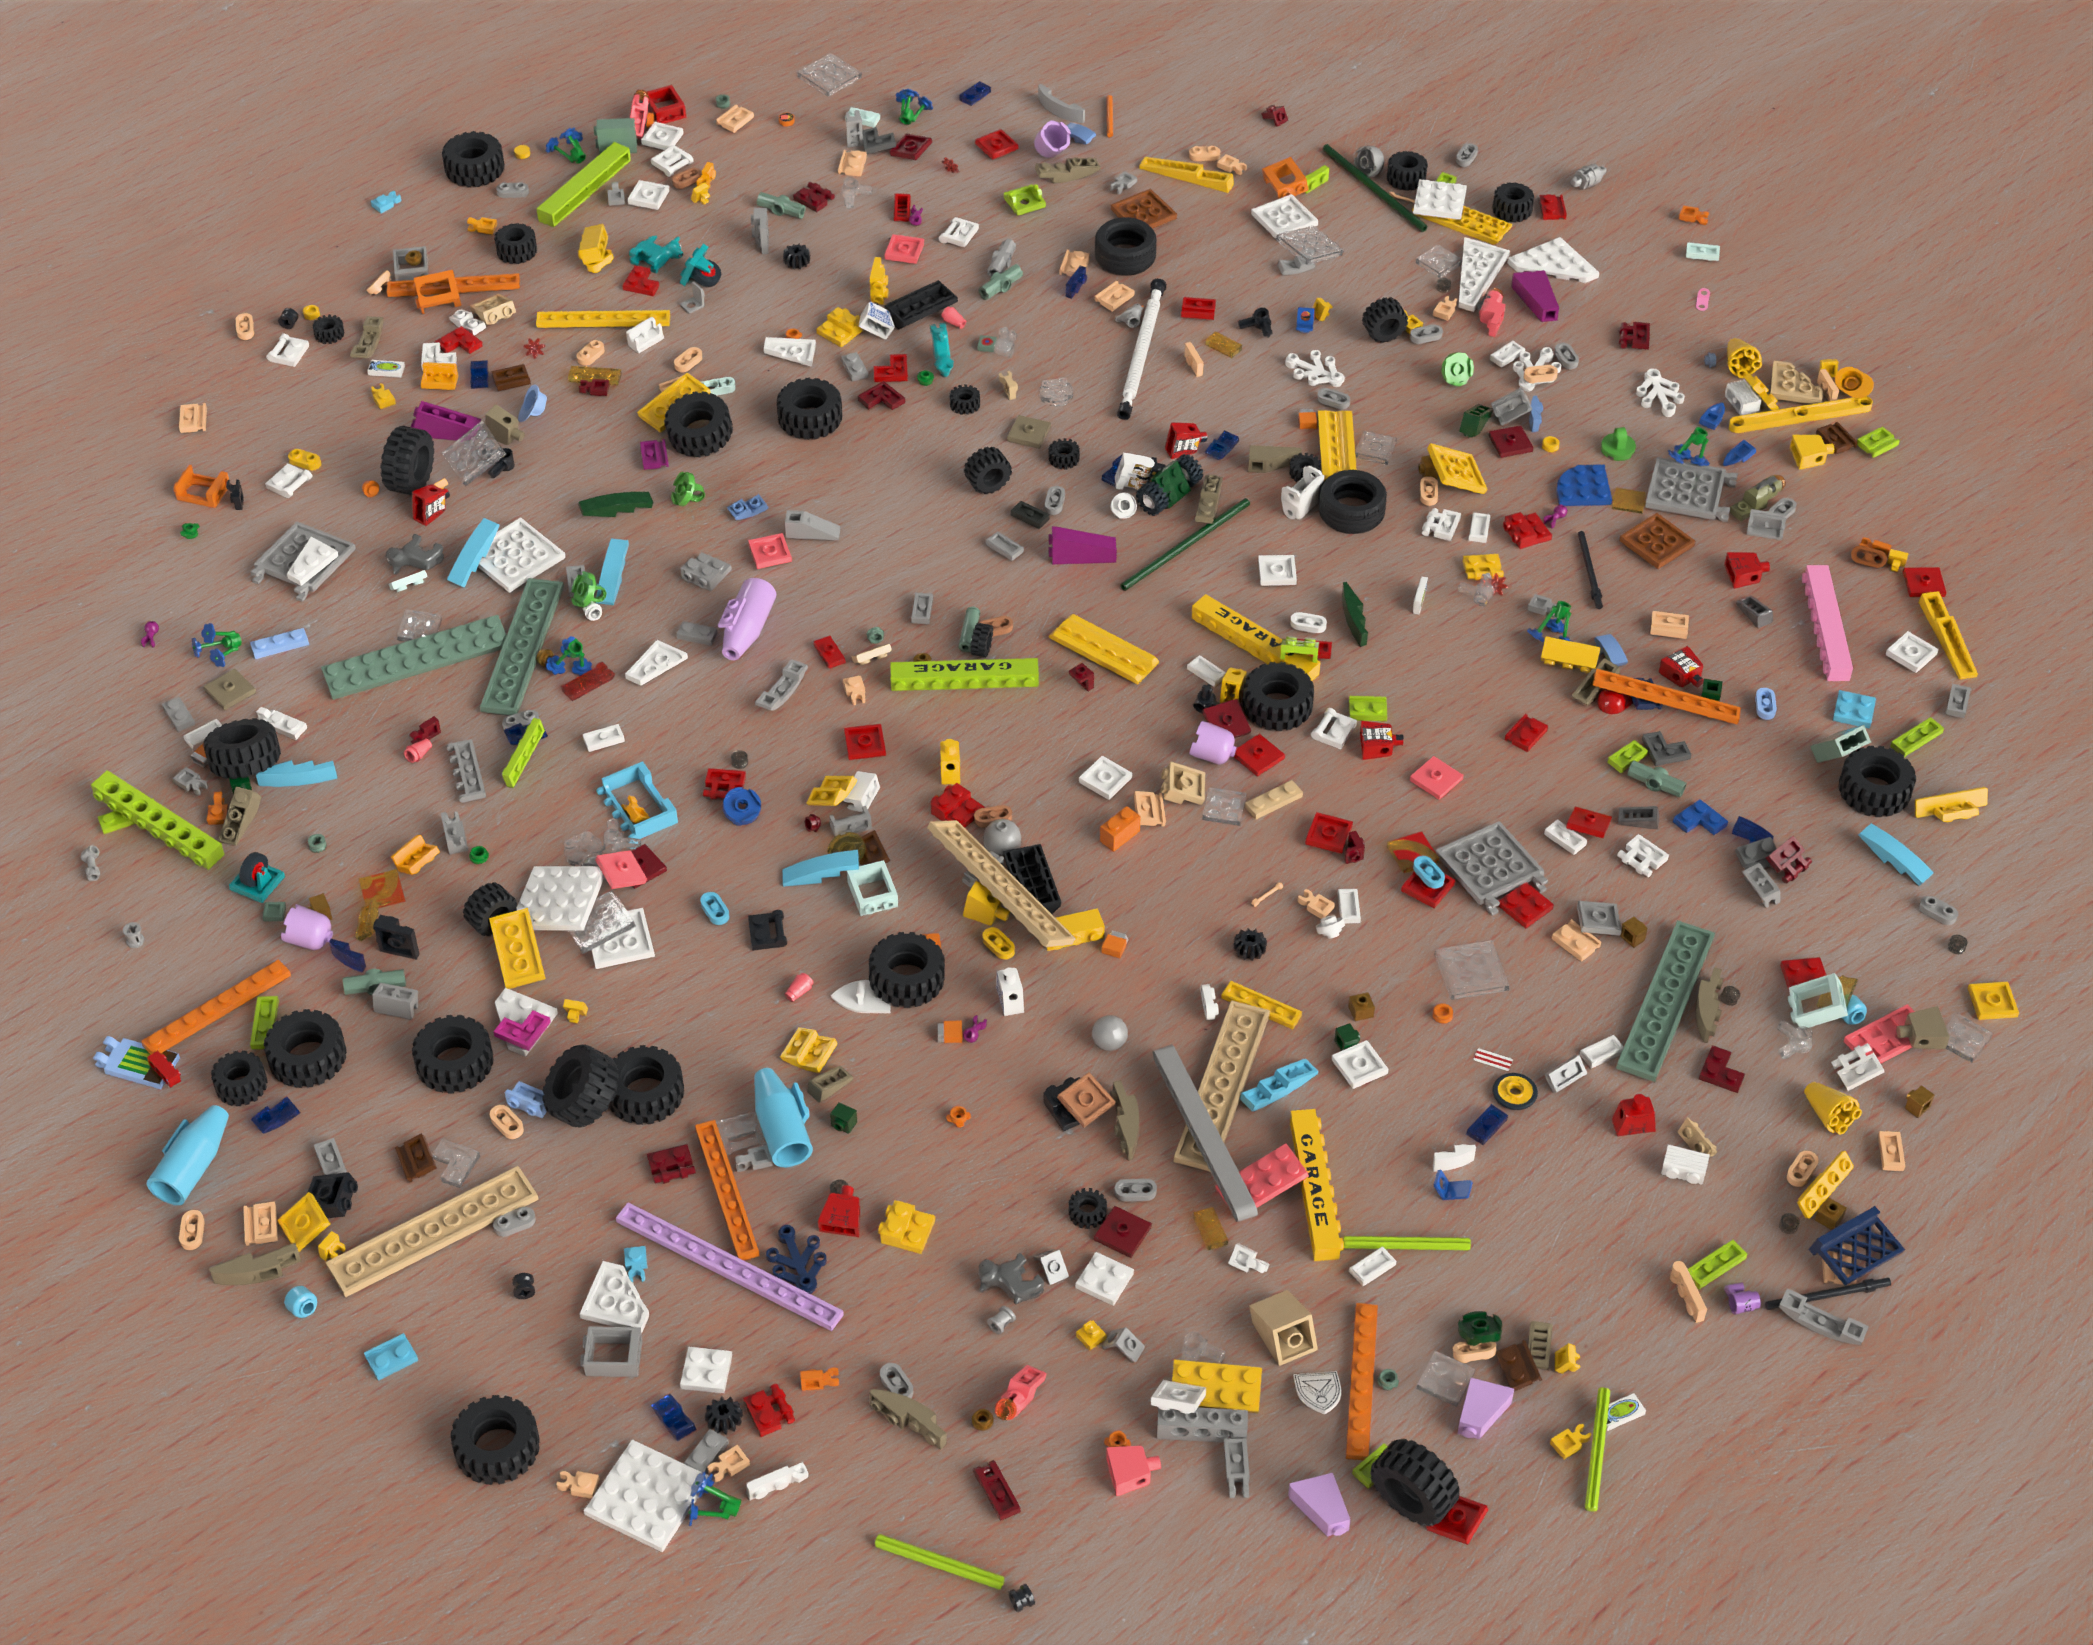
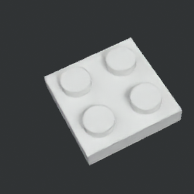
(662, 136)
(648, 194)
(1277, 570)
(1911, 652)
(1105, 777)
(1359, 1064)
(1104, 1278)
(706, 1370)
(1178, 1396)

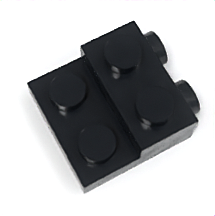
(395, 938)
(1056, 1108)
(334, 1193)

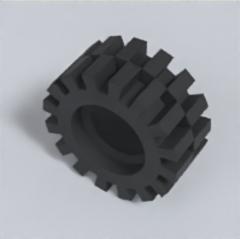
(328, 329)
(965, 406)
(1067, 460)
(1300, 462)
(981, 639)
(1087, 1218)

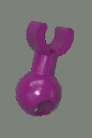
(915, 218)
(1559, 512)
(151, 629)
(971, 1034)

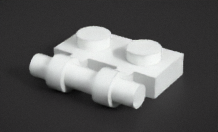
(1446, 524)
(1645, 851)
(1859, 1071)

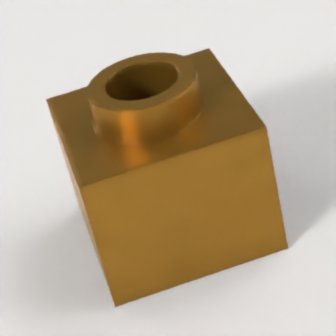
(1427, 467)
(319, 904)
(1633, 932)
(1361, 1006)
(1919, 1101)
(1830, 1213)

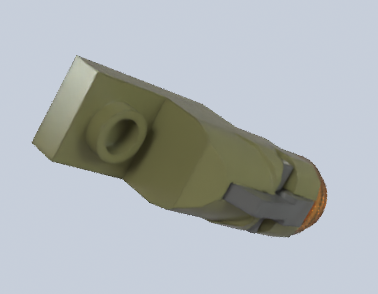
(1758, 496)

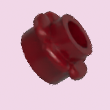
(812, 823)

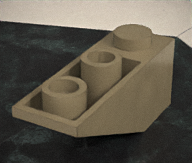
(1270, 458)
(239, 815)

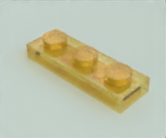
(588, 373)

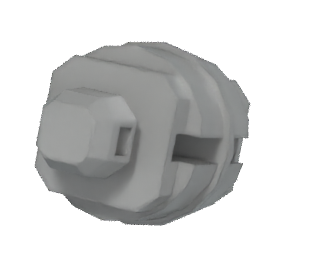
(1588, 176)

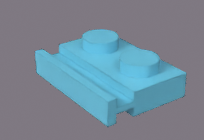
(391, 1356)

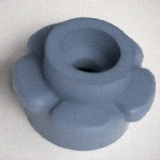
(1710, 359)

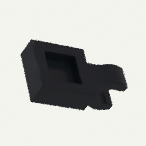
(237, 494)

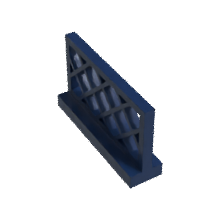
(1858, 1225)

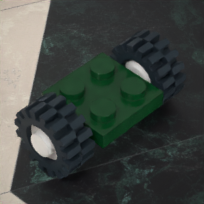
(1169, 485)

